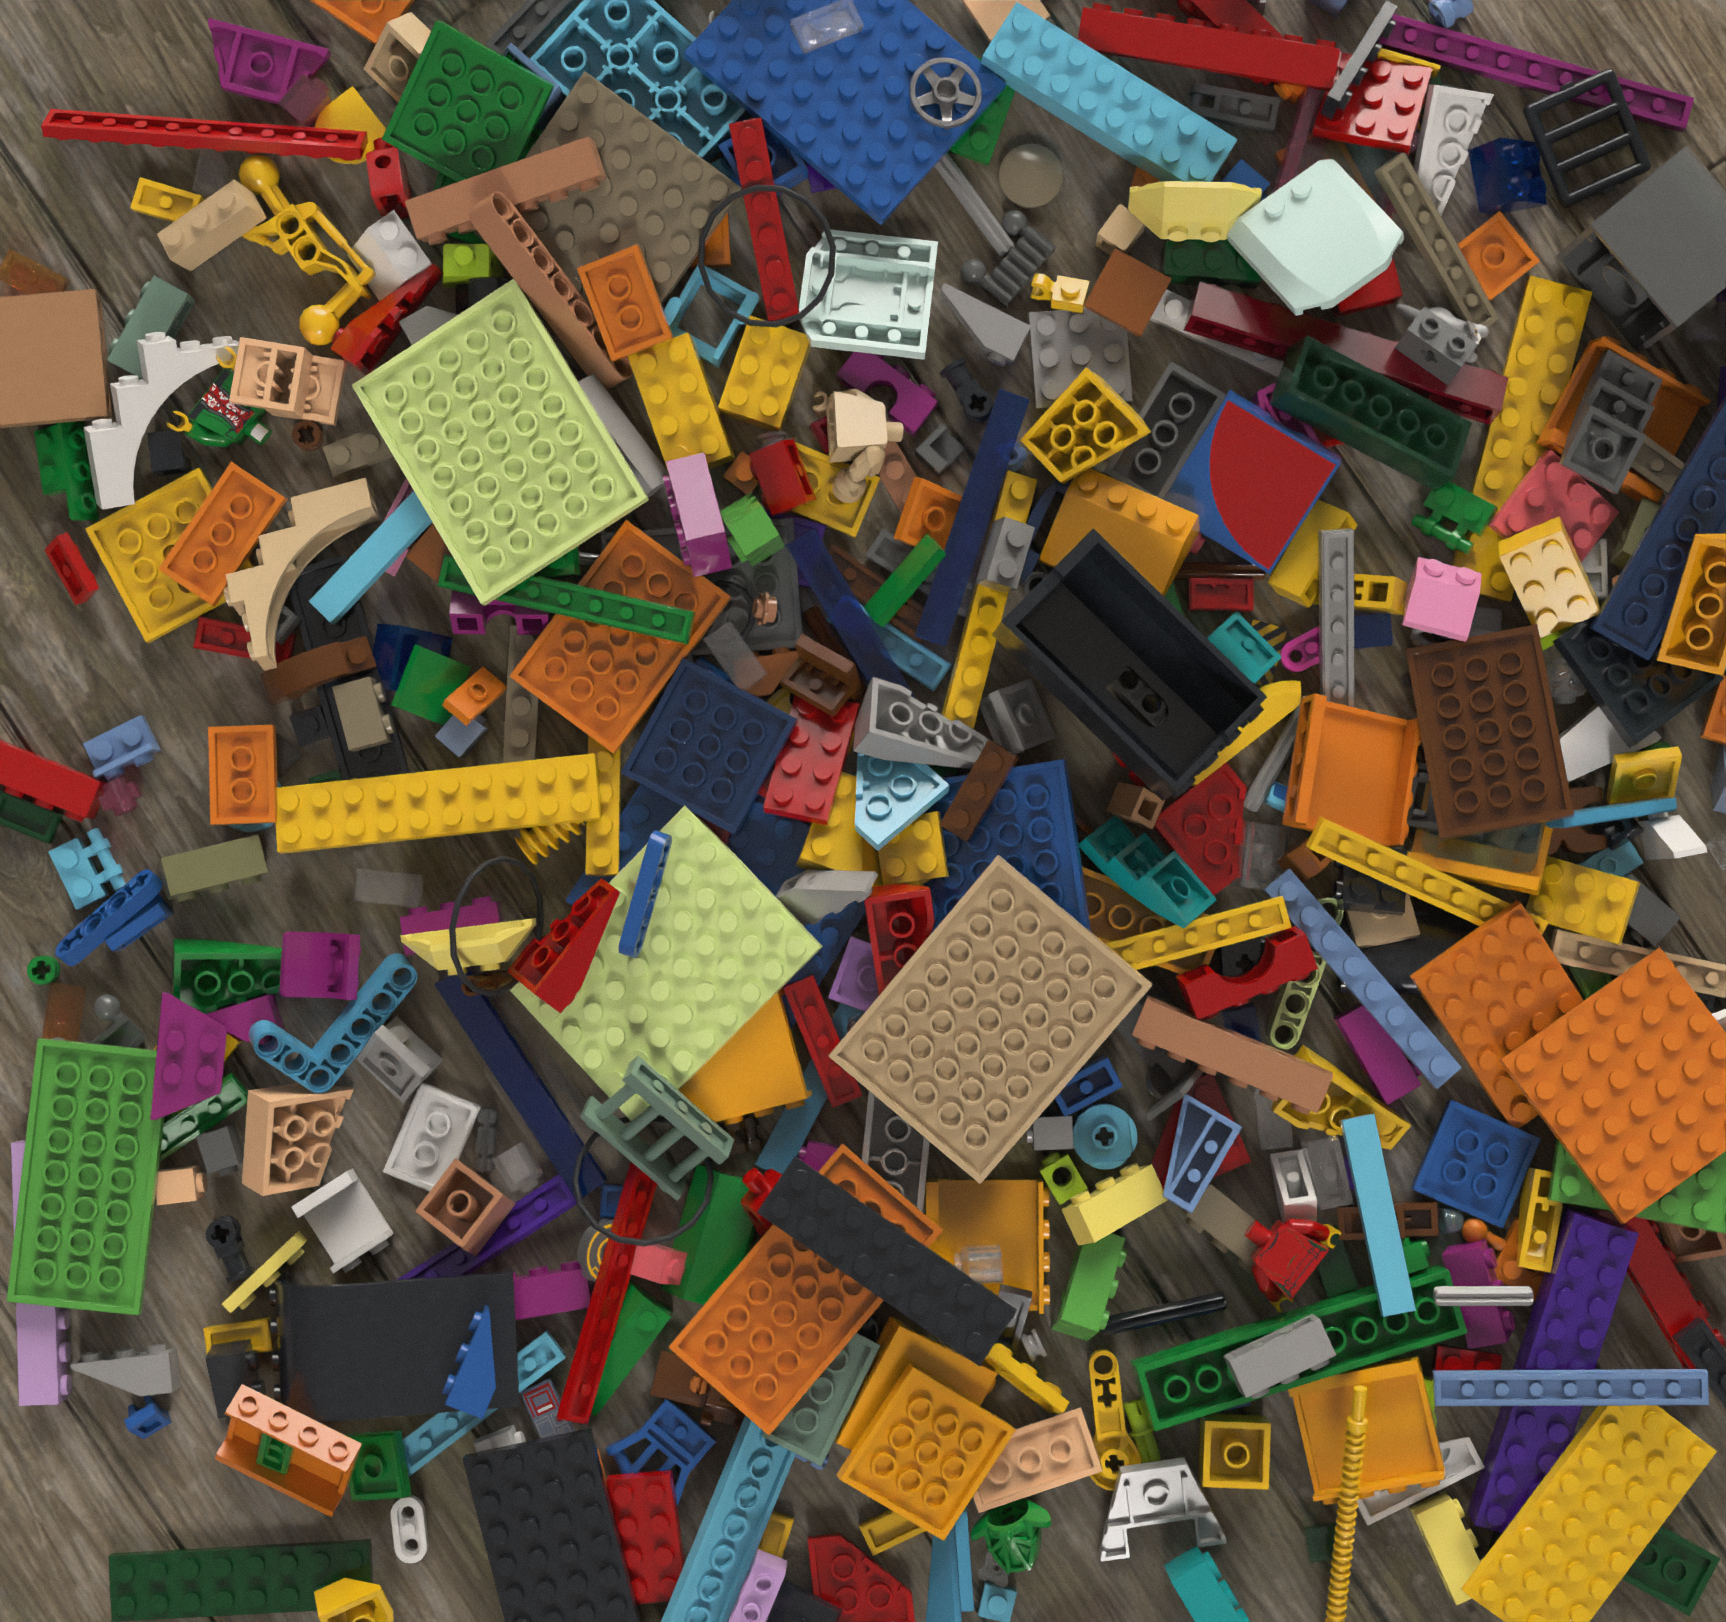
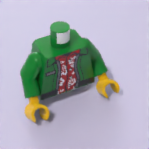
(218, 420)

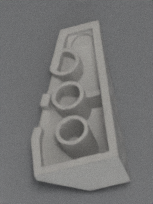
(905, 730)

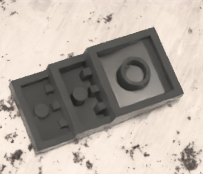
(1610, 421)

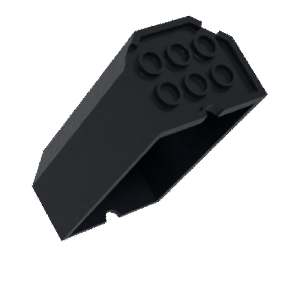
(1104, 616)

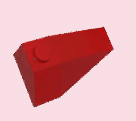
(375, 330)
(898, 924)
(560, 961)

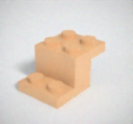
(287, 381)

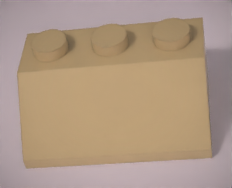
(397, 53)

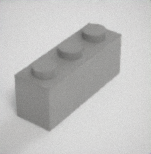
(1280, 1356)

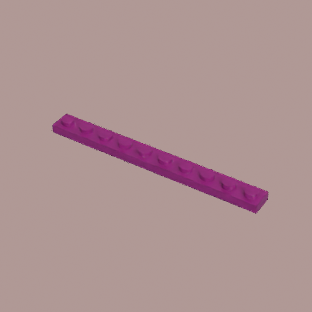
(1531, 70)

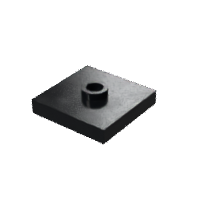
(800, 1605)

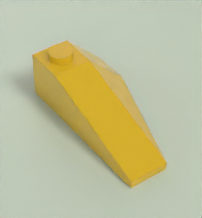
(1343, 1101)

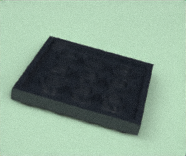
(1628, 689)

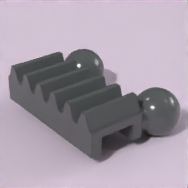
(1015, 268)
(121, 1030)

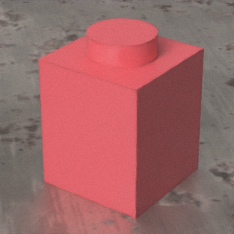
(659, 1264)

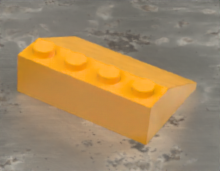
(1136, 524)

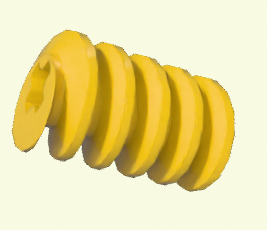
(541, 836)

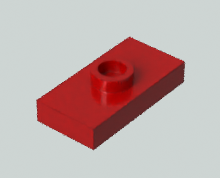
(1221, 594)

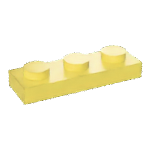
(266, 1273)

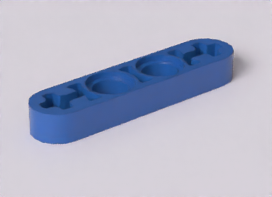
(645, 894)
(108, 917)

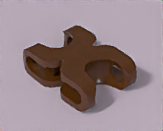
(1574, 838)

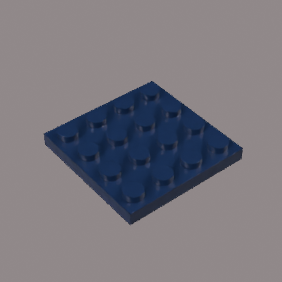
(709, 746)

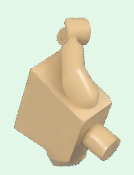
(855, 434)

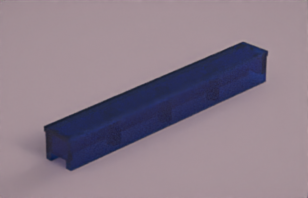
(972, 517)
(843, 609)
(522, 1084)

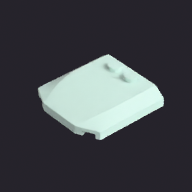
(1316, 238)
(876, 295)

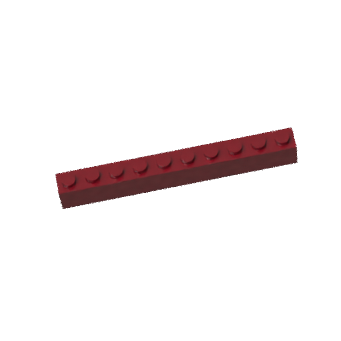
(1274, 329)

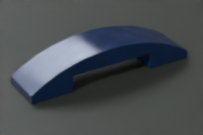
(1035, 519)

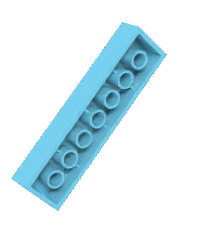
(1105, 100)

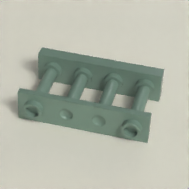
(676, 1108)

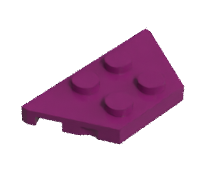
(260, 62)
(187, 1057)

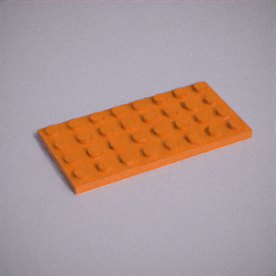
(788, 1308)

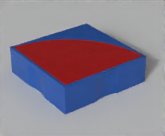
(1252, 481)

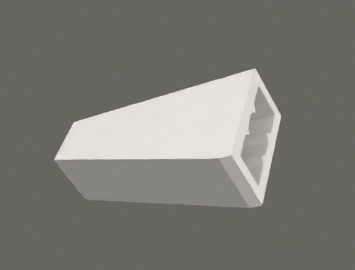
(1593, 742)

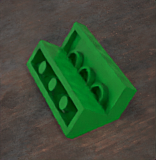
(716, 1240)

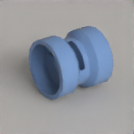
(1447, 11)

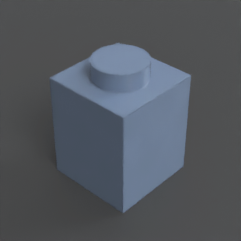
(462, 738)

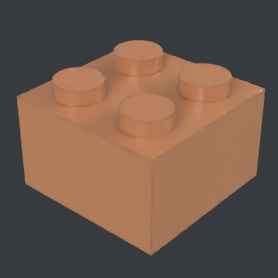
(465, 1207)

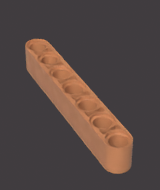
(547, 287)

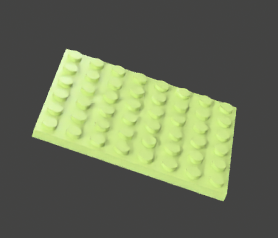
(499, 442)
(704, 970)

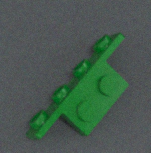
(66, 467)

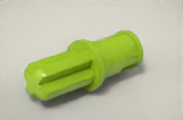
(1141, 1431)

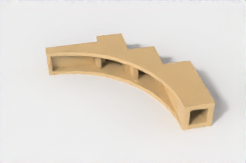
(283, 554)

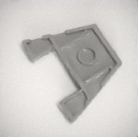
(1157, 1495)

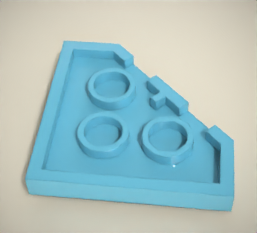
(892, 796)

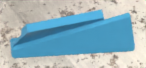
(950, 1575)

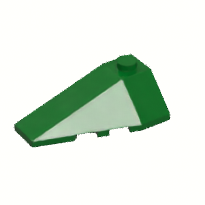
(222, 972)

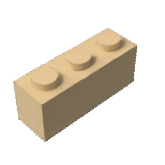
(211, 225)

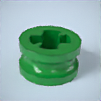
(49, 977)

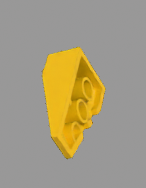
(353, 1602)

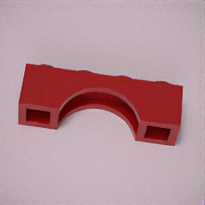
(1284, 959)

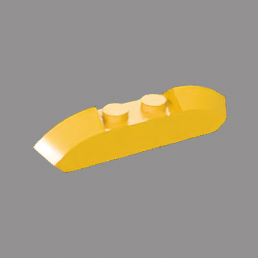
(1280, 701)

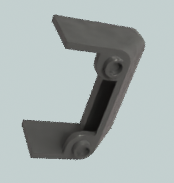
(1167, 1078)

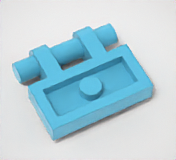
(79, 873)

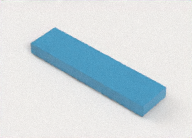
(1616, 812)

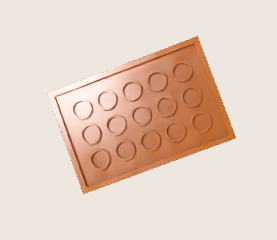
(608, 675)
(1495, 996)

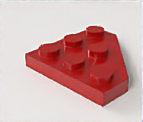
(1207, 827)
(1208, 1093)
(856, 1582)

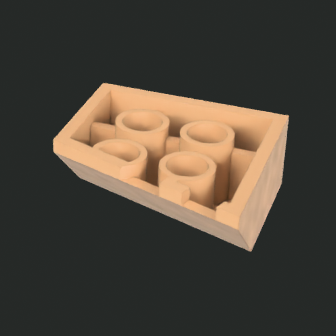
(289, 1136)

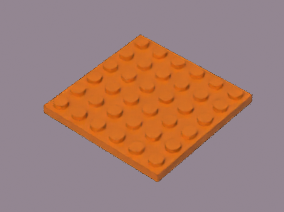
(1631, 1084)

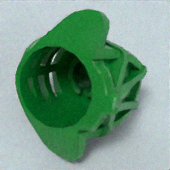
(1018, 1541)

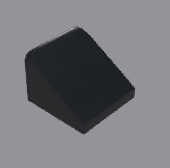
(1619, 831)

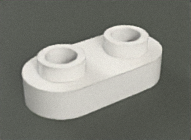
(409, 1527)

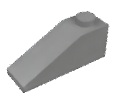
(991, 329)

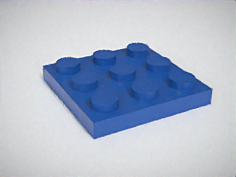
(1475, 1163)

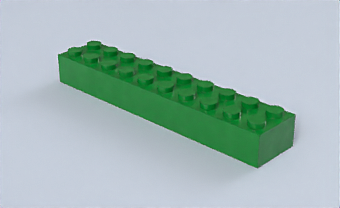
(1196, 1381)

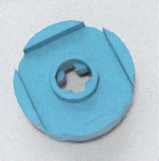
(1118, 1148)

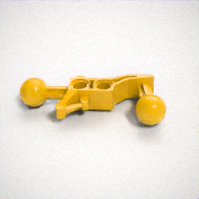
(318, 321)

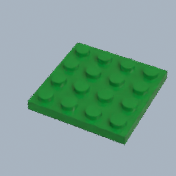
(466, 106)

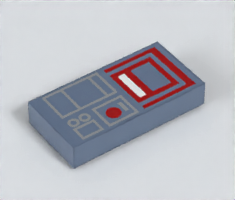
(543, 1405)

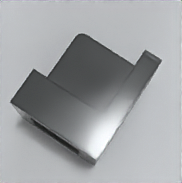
(939, 450)

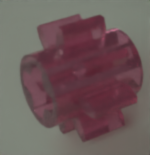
(120, 796)

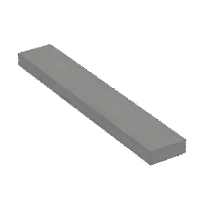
(1336, 615)

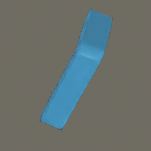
(339, 1032)

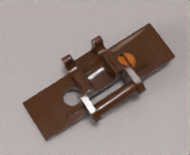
(681, 1383)

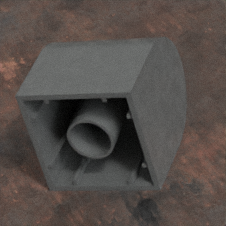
(1655, 251)

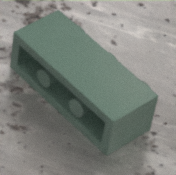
(159, 310)

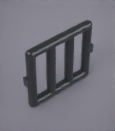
(1545, 139)

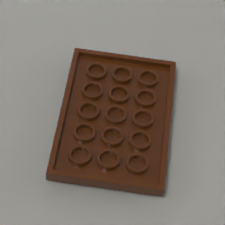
(1489, 732)

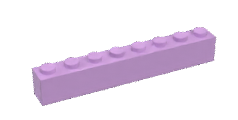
(40, 1332)

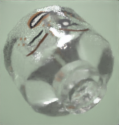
(1563, 682)

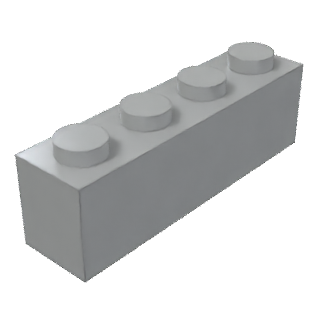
(634, 449)

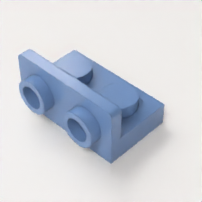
(122, 747)

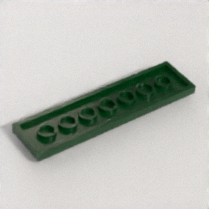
(231, 1579)

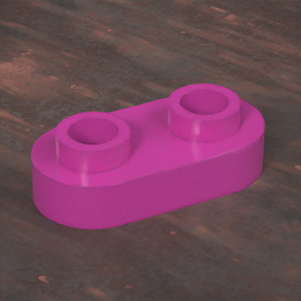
(1308, 648)

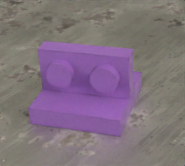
(856, 976)

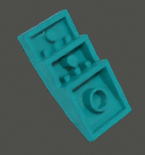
(1146, 874)

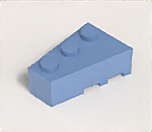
(1197, 1152)

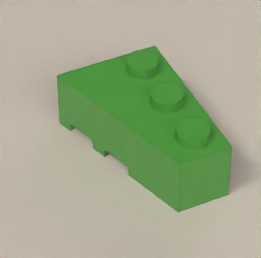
(1090, 1287)

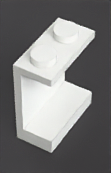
(345, 1220)

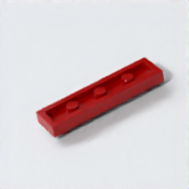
(820, 1039)

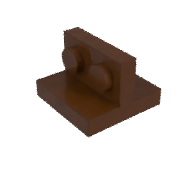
(822, 677)

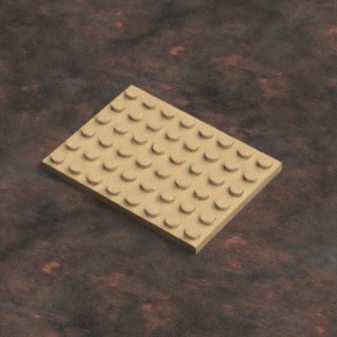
(990, 1019)

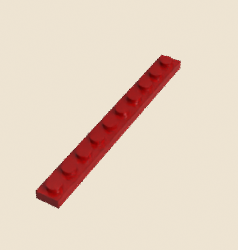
(205, 134)

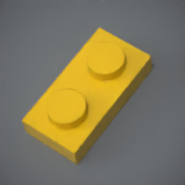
(163, 200)

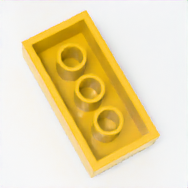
(681, 402)

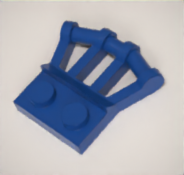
(672, 1433)

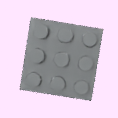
(1067, 344)

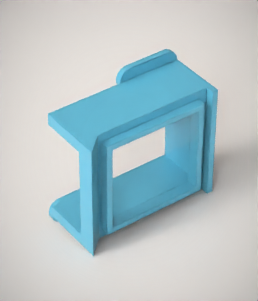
(724, 286)

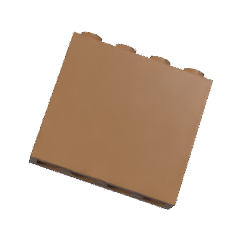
(53, 359)

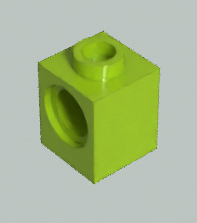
(1072, 1186)

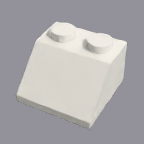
(391, 253)

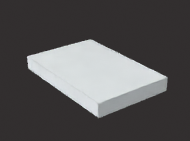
(431, 1136)

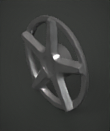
(945, 93)

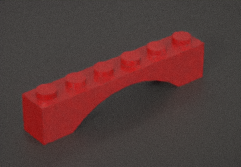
(764, 219)

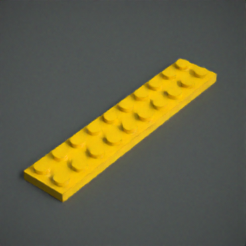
(1537, 374)
(438, 803)

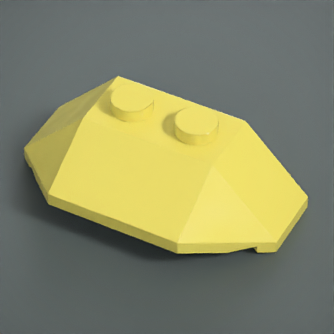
(1191, 208)
(476, 945)

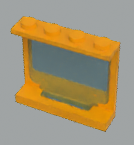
(1500, 859)

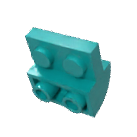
(1244, 647)

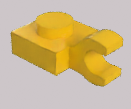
(1065, 293)

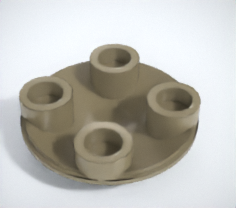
(1030, 175)

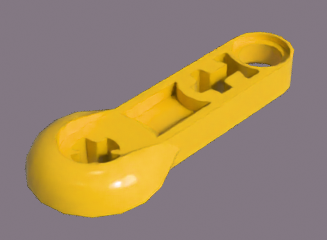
(1109, 1423)

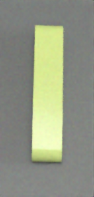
(1304, 990)

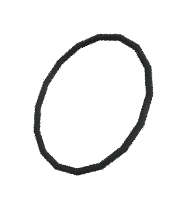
(770, 188)
(452, 929)
(632, 1241)

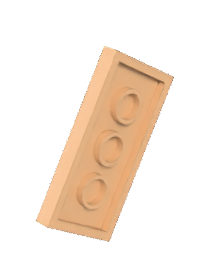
(1039, 1460)

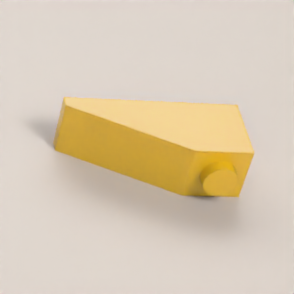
(1377, 594)
(1537, 1222)

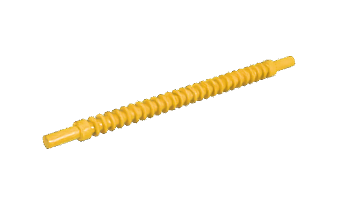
(1356, 1427)

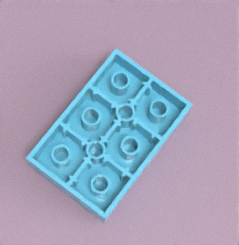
(639, 57)

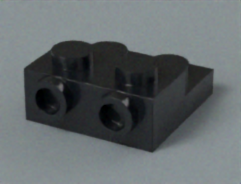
(1366, 894)

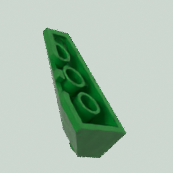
(637, 1327)

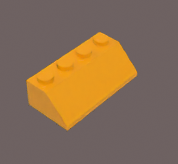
(1698, 616)

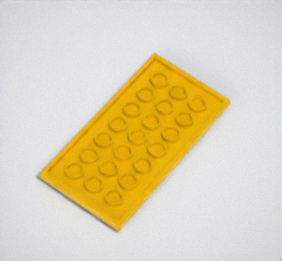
(1590, 1516)

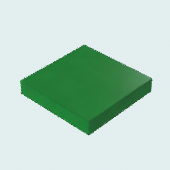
(427, 683)
(380, 1467)

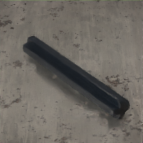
(1165, 1313)

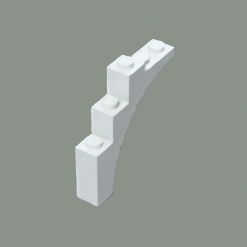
(115, 445)

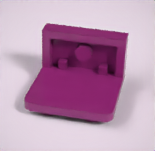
(320, 965)

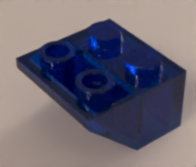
(1507, 176)

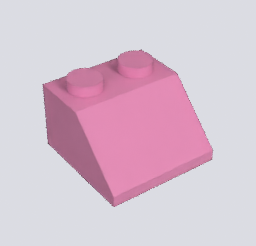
(1441, 599)

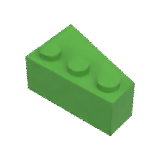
(752, 530)

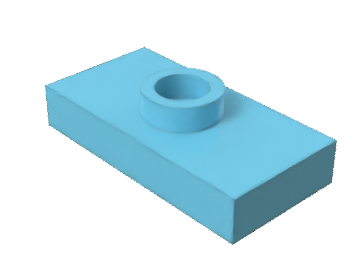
(1614, 862)

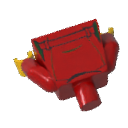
(1287, 1255)

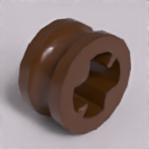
(298, 438)

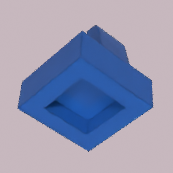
(148, 1419)

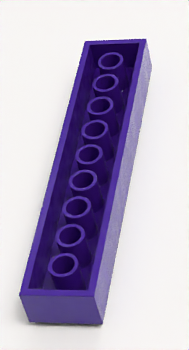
(1561, 1334)

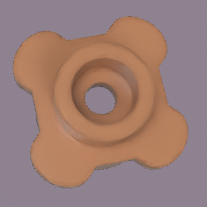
(764, 608)

